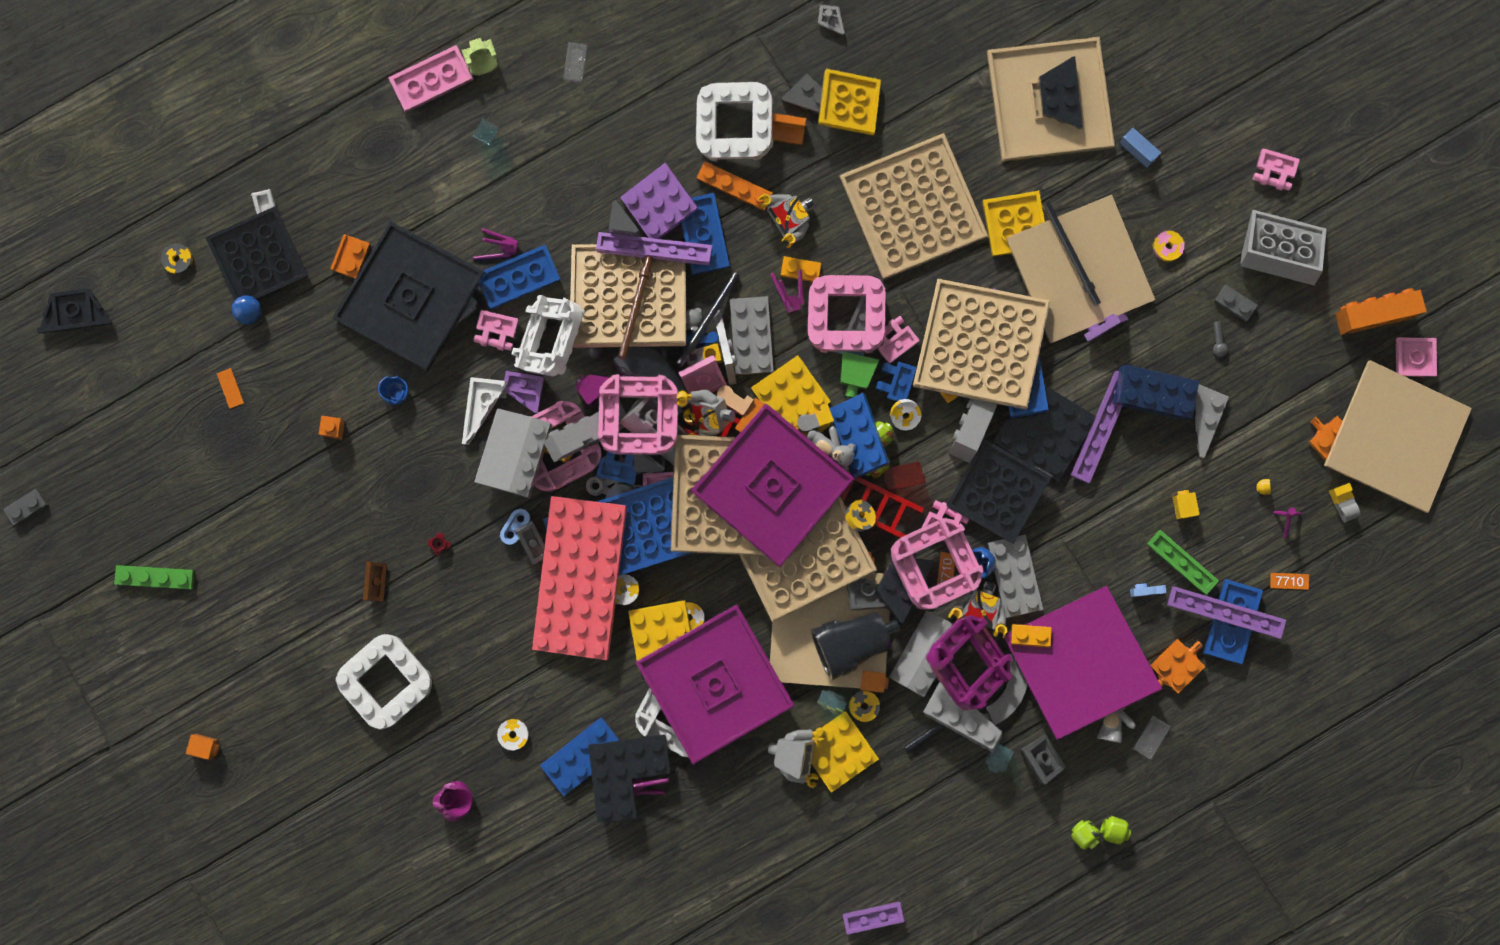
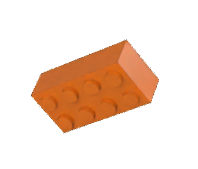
(1380, 311)

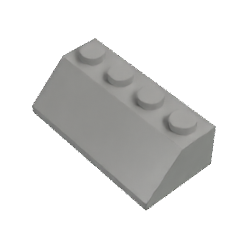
(912, 667)

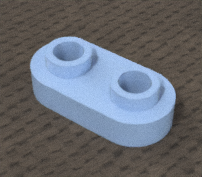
(513, 524)

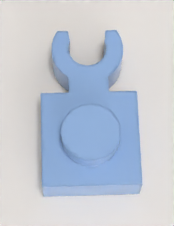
(1142, 589)

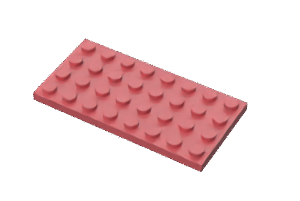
(579, 578)

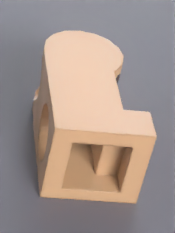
(733, 401)

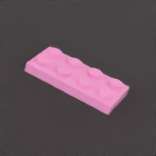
(431, 78)

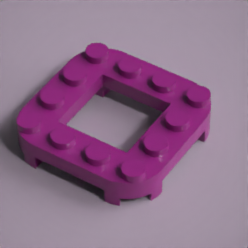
(942, 653)

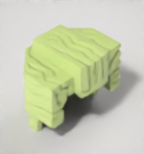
(480, 57)

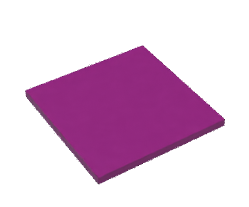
(772, 485)
(1089, 665)
(714, 684)

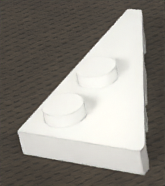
(481, 399)

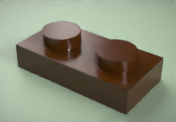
(374, 581)

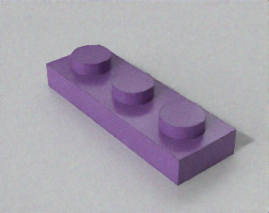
(873, 917)

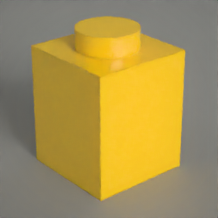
(1185, 505)

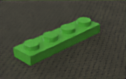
(1182, 562)
(154, 577)

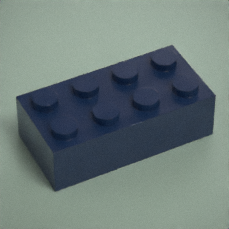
(1155, 392)

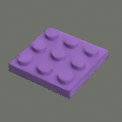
(659, 202)

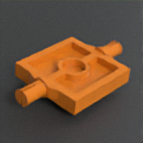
(1325, 436)
(1177, 665)

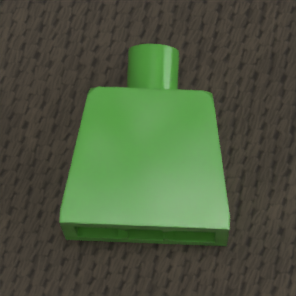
(856, 372)

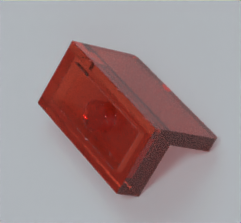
(904, 476)

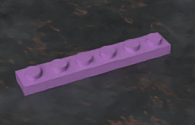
(656, 248)
(1098, 435)
(1226, 612)

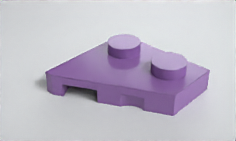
(1110, 322)
(525, 389)

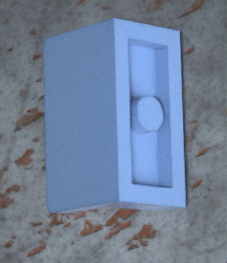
(1139, 147)

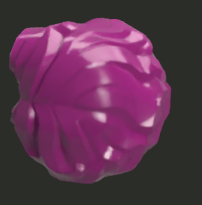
(454, 801)

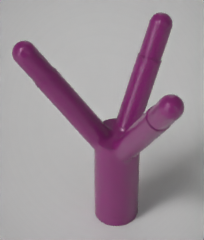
(1289, 515)

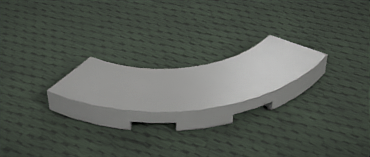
(1010, 697)

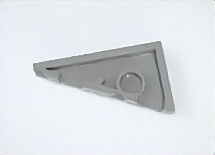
(726, 347)
(1208, 411)

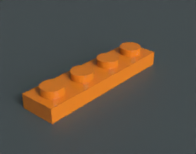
(732, 185)

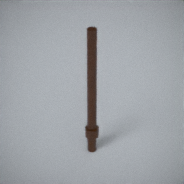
(644, 275)

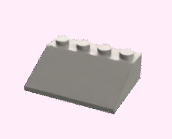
(1284, 247)
(513, 453)

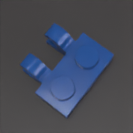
(900, 383)
(616, 470)

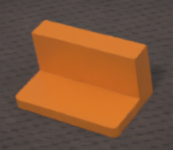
(788, 129)

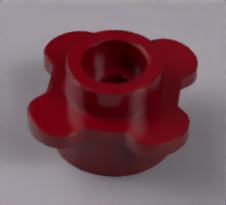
(433, 544)

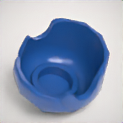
(246, 309)
(393, 390)
(986, 559)

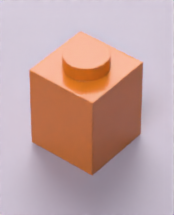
(331, 427)
(874, 681)
(202, 746)

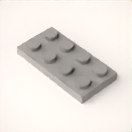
(751, 335)
(1015, 577)

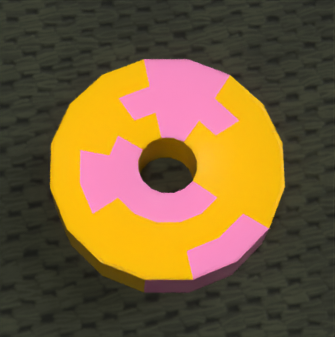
(1174, 240)

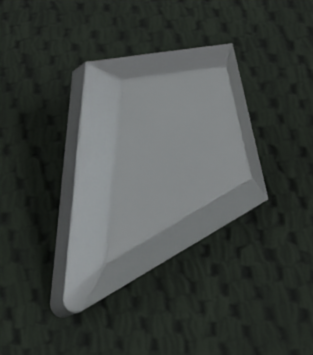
(831, 19)

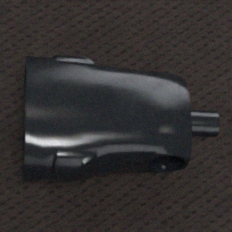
(648, 362)
(852, 642)

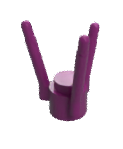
(508, 246)
(791, 303)
(639, 786)

